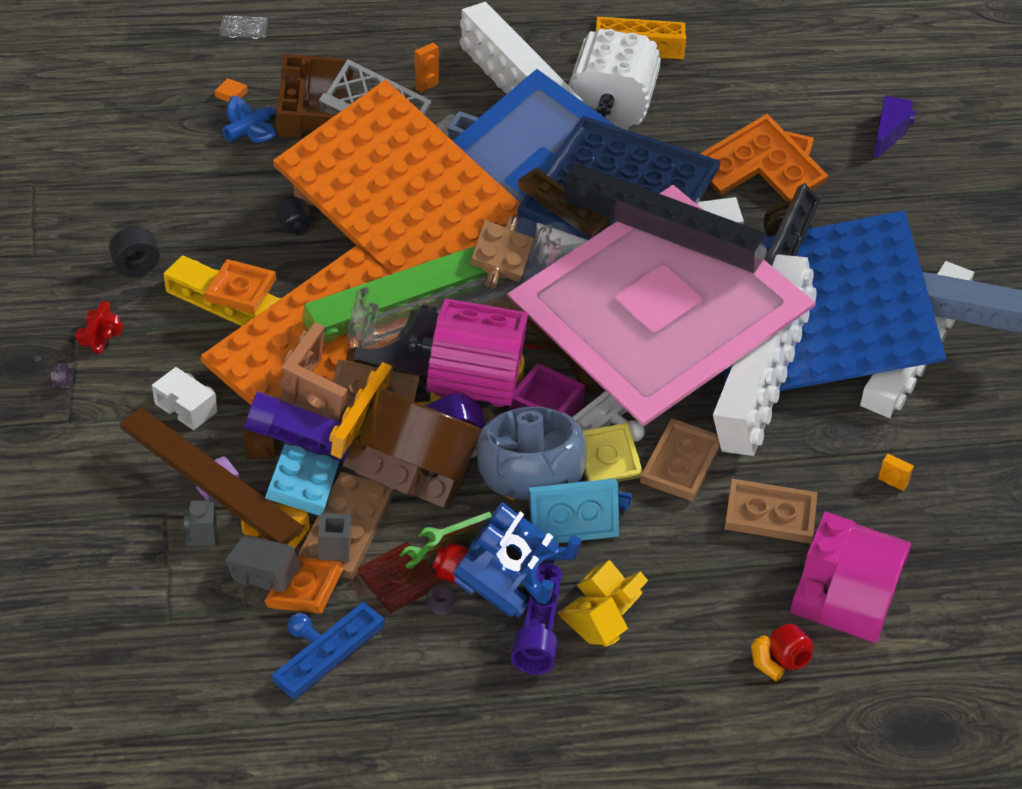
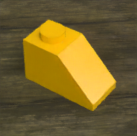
(594, 619)

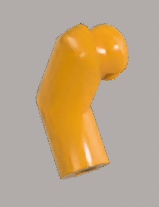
(762, 658)

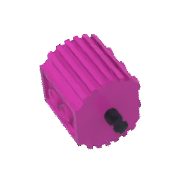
(474, 351)

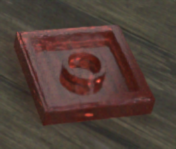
(393, 582)

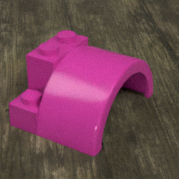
(858, 572)

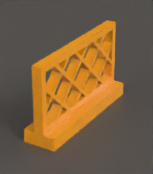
(670, 44)

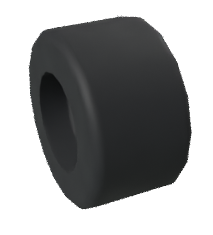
(123, 247)

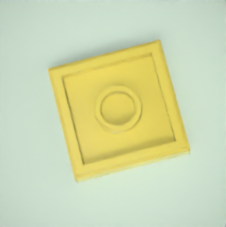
(611, 454)

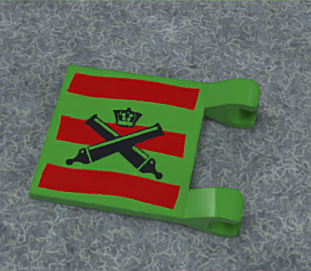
(455, 534)

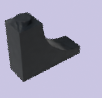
(396, 353)

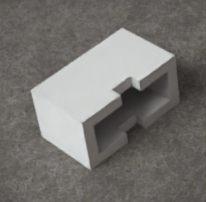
(186, 397)

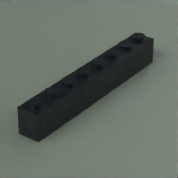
(665, 217)

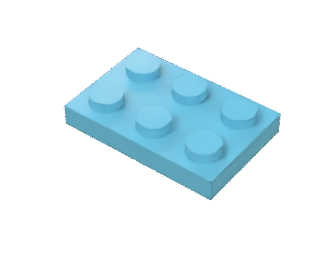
(302, 479)
(576, 509)

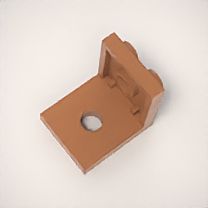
(306, 388)

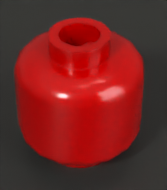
(447, 561)
(791, 647)

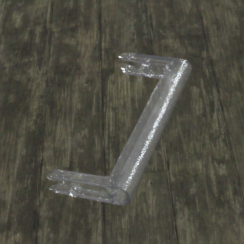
(372, 330)

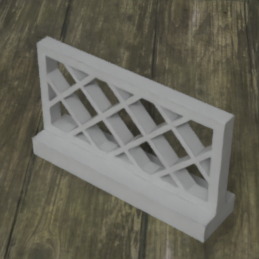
(333, 105)

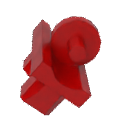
(100, 327)

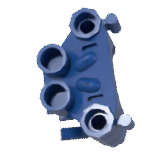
(497, 576)

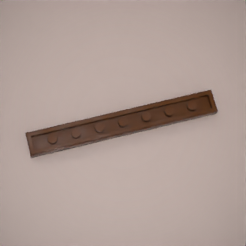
(211, 477)

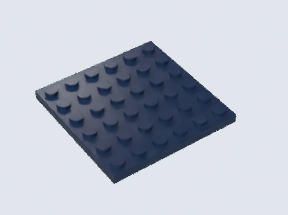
(626, 157)

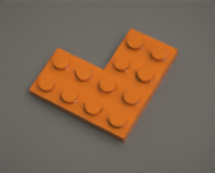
(764, 150)

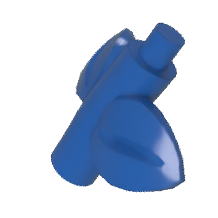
(248, 122)

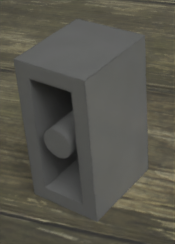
(263, 563)

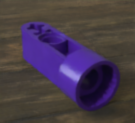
(291, 425)
(535, 643)

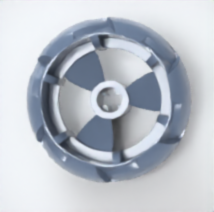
(530, 450)

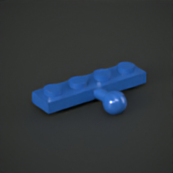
(325, 649)

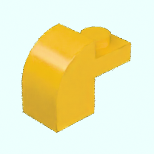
(607, 581)

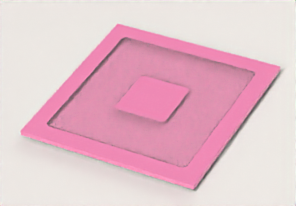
(654, 314)

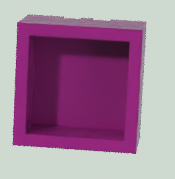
(549, 390)

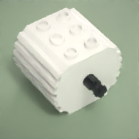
(616, 75)

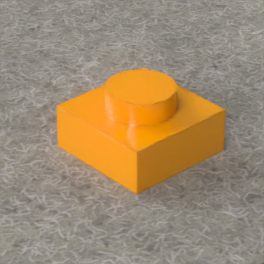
(895, 472)

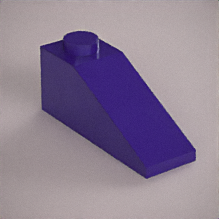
(893, 123)

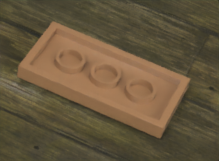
(366, 504)

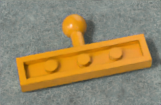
(355, 417)

